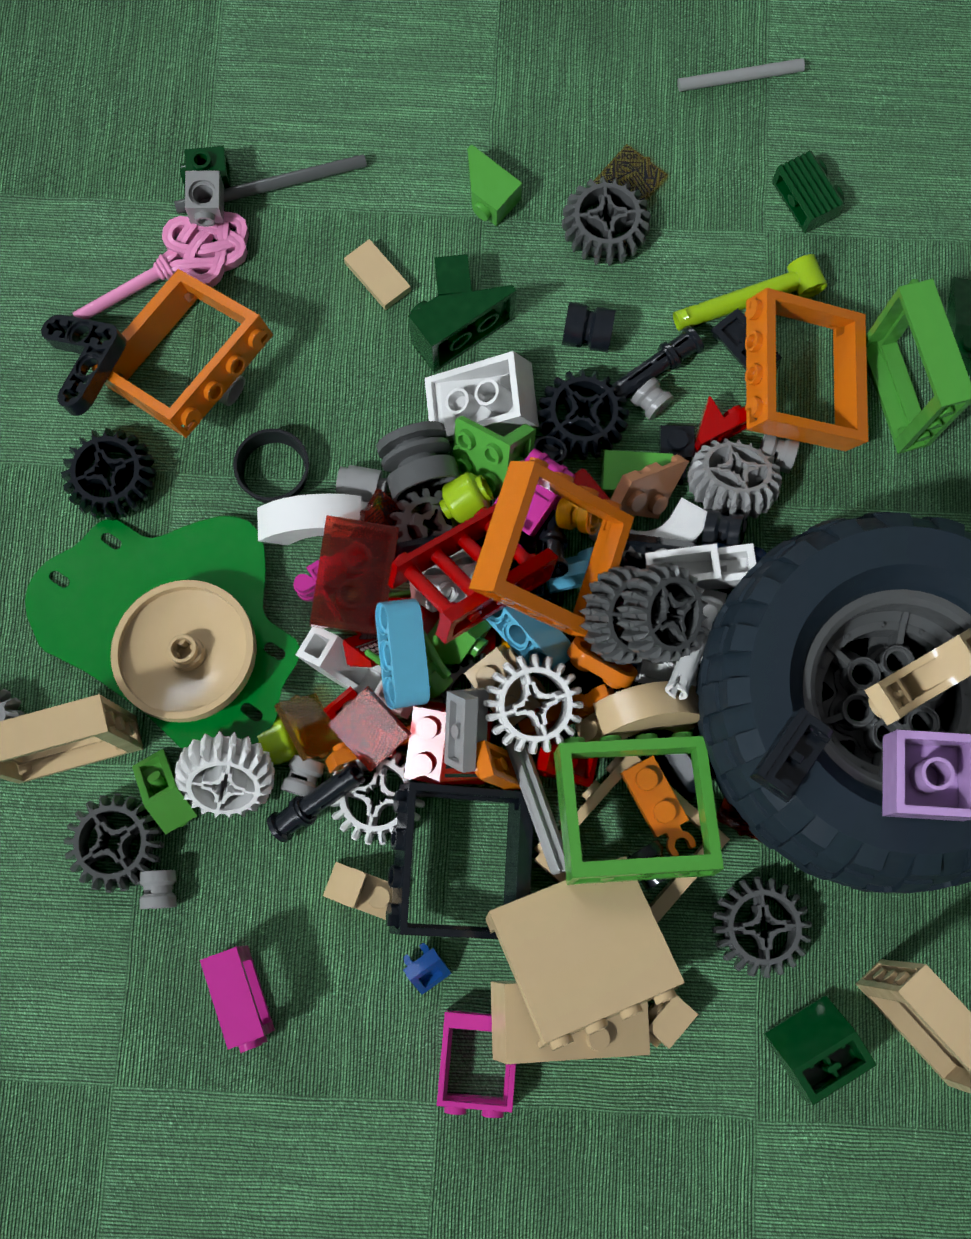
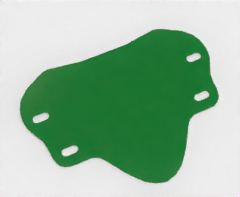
(105, 581)

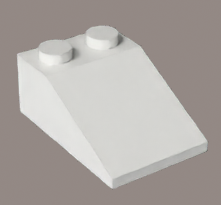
(489, 392)

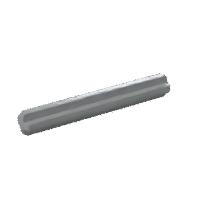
(538, 807)

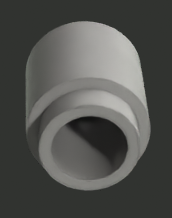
(360, 481)

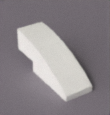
(711, 565)

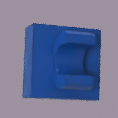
(426, 970)

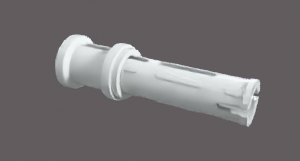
(687, 666)

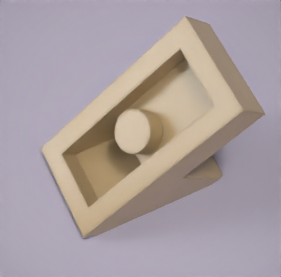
(359, 890)

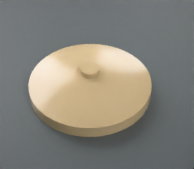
(183, 651)

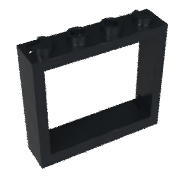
(517, 863)

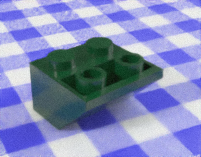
(819, 1050)

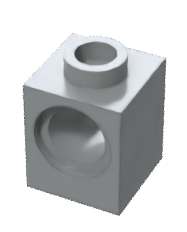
(204, 185)

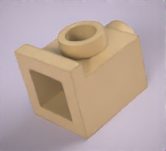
(669, 1021)

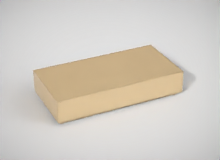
(377, 274)

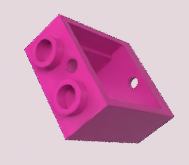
(238, 998)
(459, 1103)

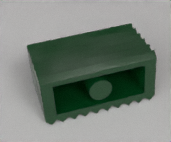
(808, 191)

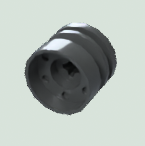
(417, 459)

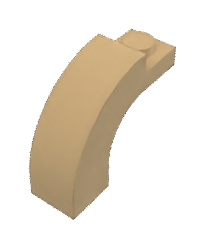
(921, 679)
(640, 710)

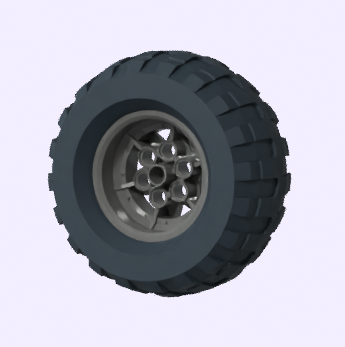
(786, 638)

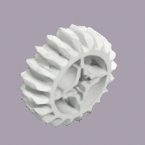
(539, 720)
(203, 769)
(371, 827)

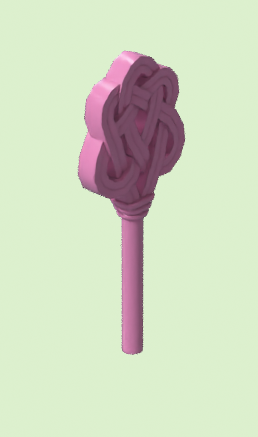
(197, 254)

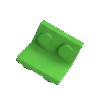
(488, 453)

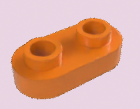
(612, 674)

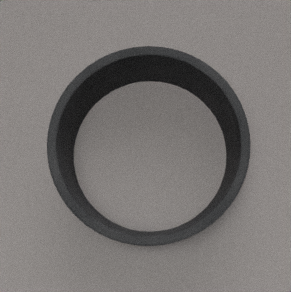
(259, 439)

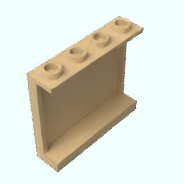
(584, 956)

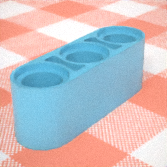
(530, 636)
(402, 653)

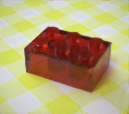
(352, 575)

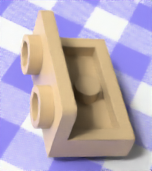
(481, 675)

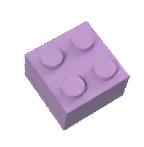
(927, 775)

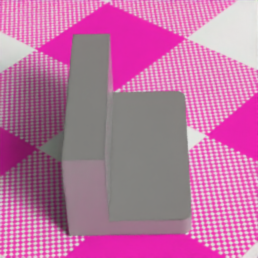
(464, 727)

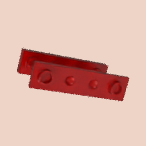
(467, 613)

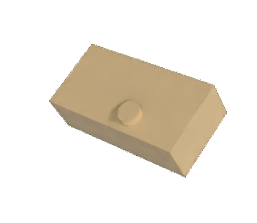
(517, 1038)

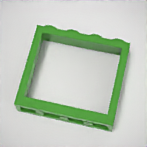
(922, 310)
(641, 868)

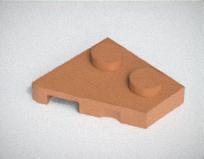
(648, 490)

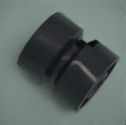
(588, 327)

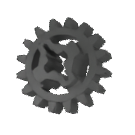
(414, 522)

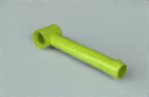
(803, 276)

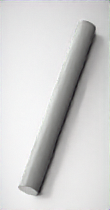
(741, 74)

